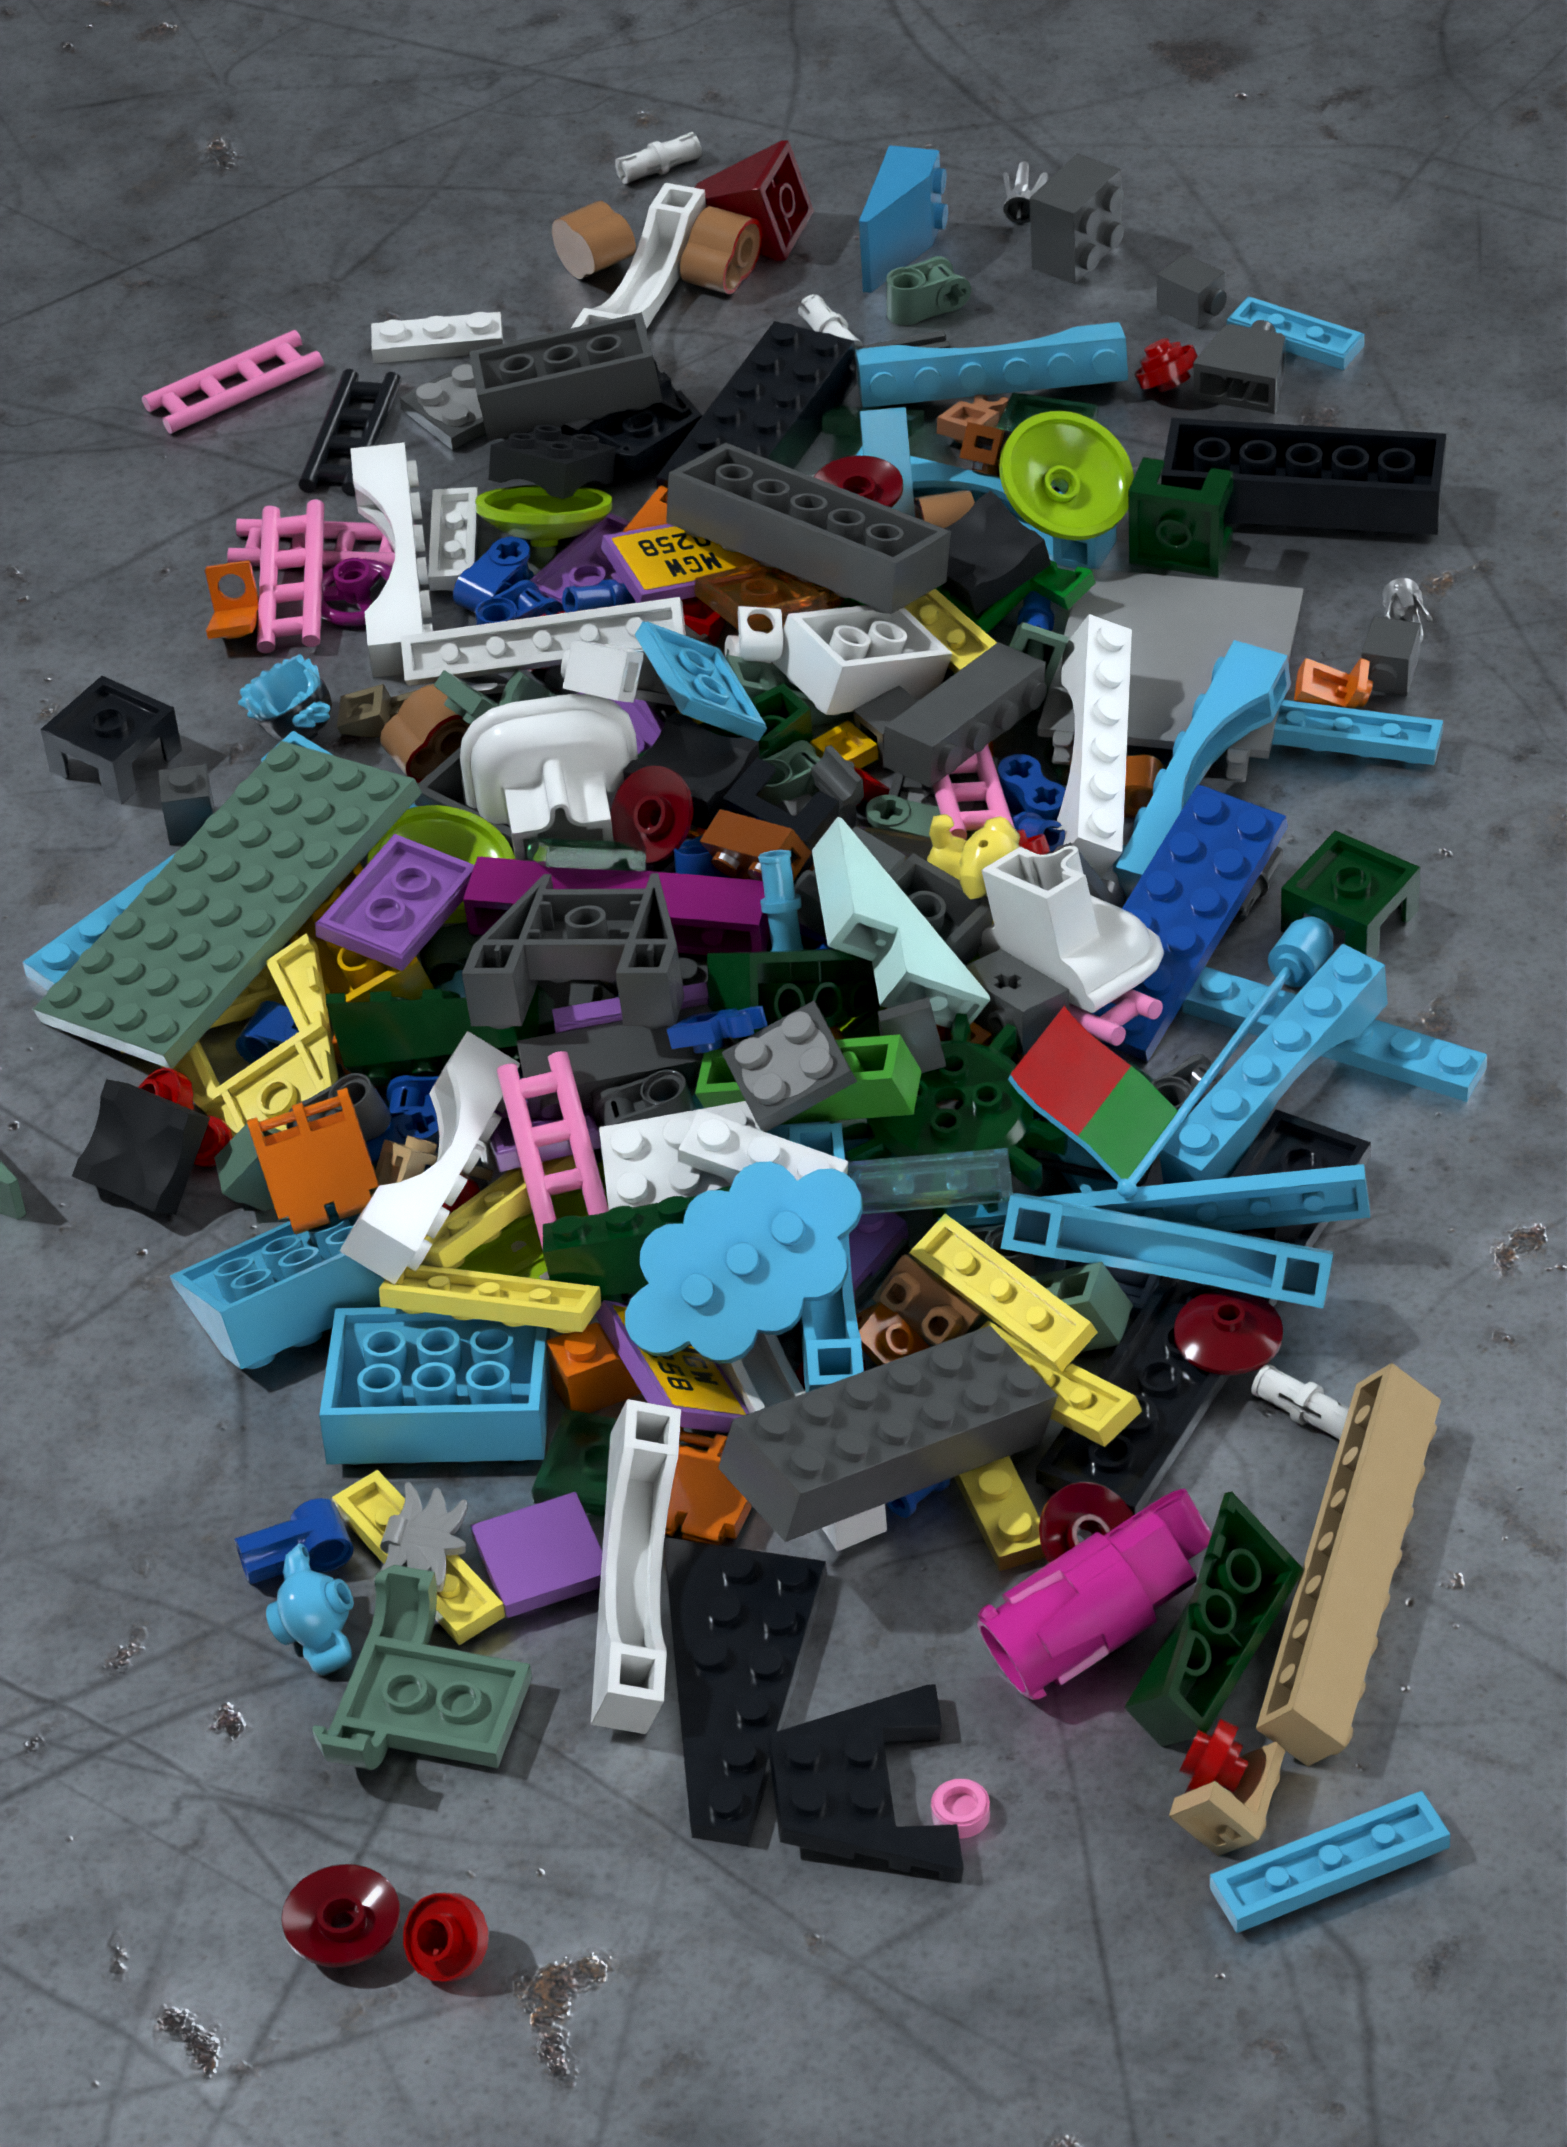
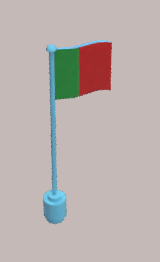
(1109, 1102)

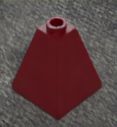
(766, 189)

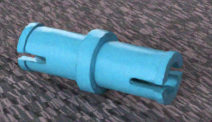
(780, 900)

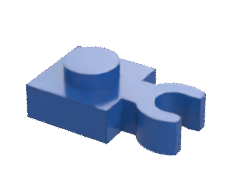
(708, 1029)

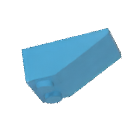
(901, 212)

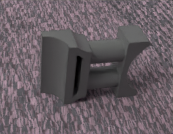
(839, 780)

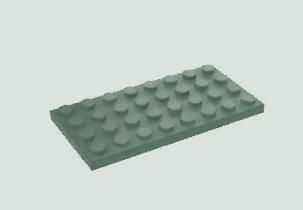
(226, 903)

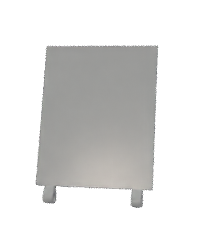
(1175, 642)

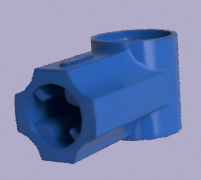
(314, 1525)

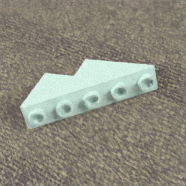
(878, 922)

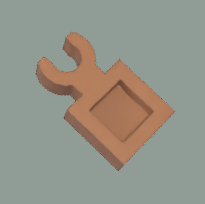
(981, 411)

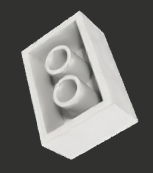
(858, 654)
(643, 1158)

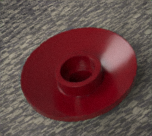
(865, 477)
(638, 807)
(1228, 1332)
(1080, 1511)
(335, 1898)

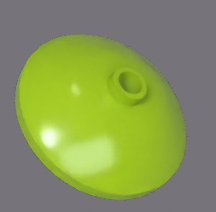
(1076, 458)
(537, 516)
(450, 832)

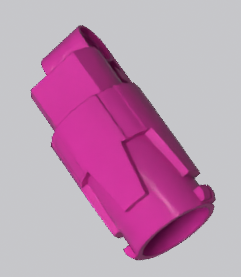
(1094, 1596)

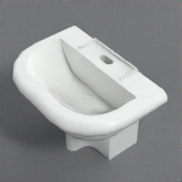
(548, 766)
(1064, 932)

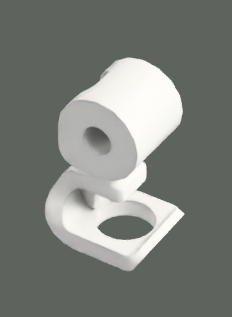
(754, 644)

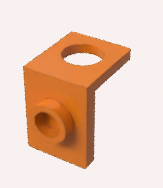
(232, 616)
(887, 1335)

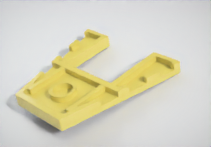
(289, 1071)

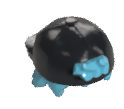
(288, 699)

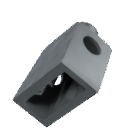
(1242, 367)

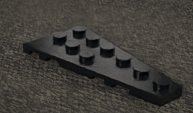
(737, 1657)

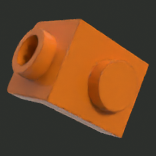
(1332, 687)

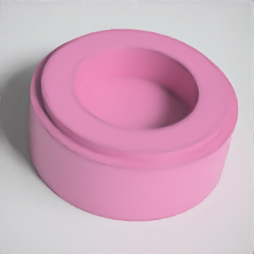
(962, 1804)

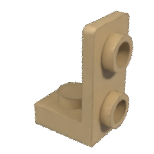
(404, 1161)
(1230, 1819)

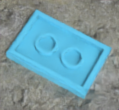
(700, 681)

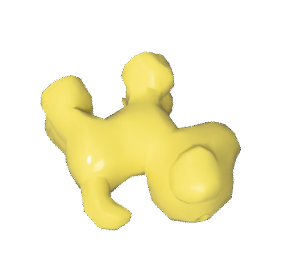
(967, 858)

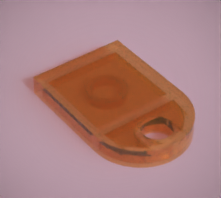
(761, 587)

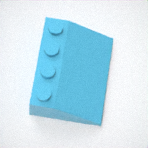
(277, 1290)
(433, 1389)

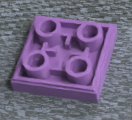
(540, 1554)

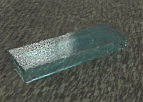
(933, 1180)

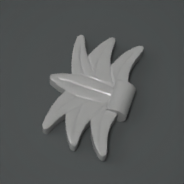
(424, 1536)

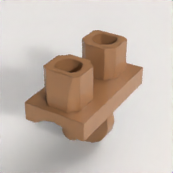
(926, 1302)

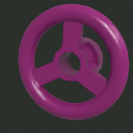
(353, 584)

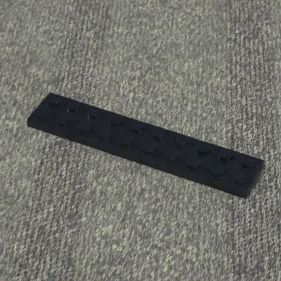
(1147, 1359)

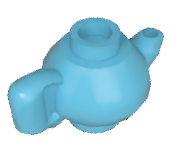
(312, 1612)

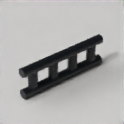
(340, 415)

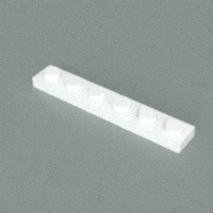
(529, 641)

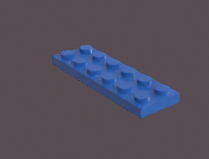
(1193, 897)

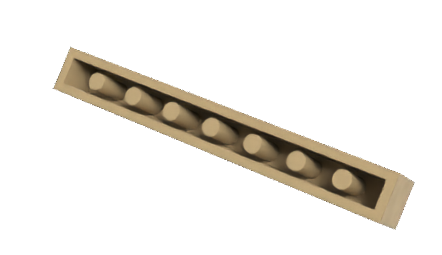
(1349, 1567)

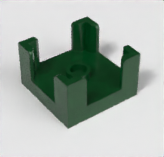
(1179, 525)
(1352, 890)

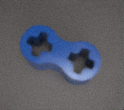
(1027, 787)

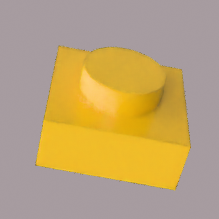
(849, 743)

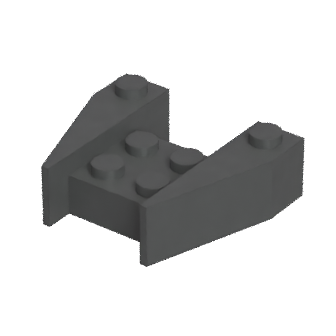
(578, 937)

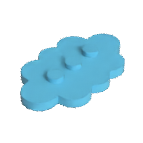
(743, 1262)

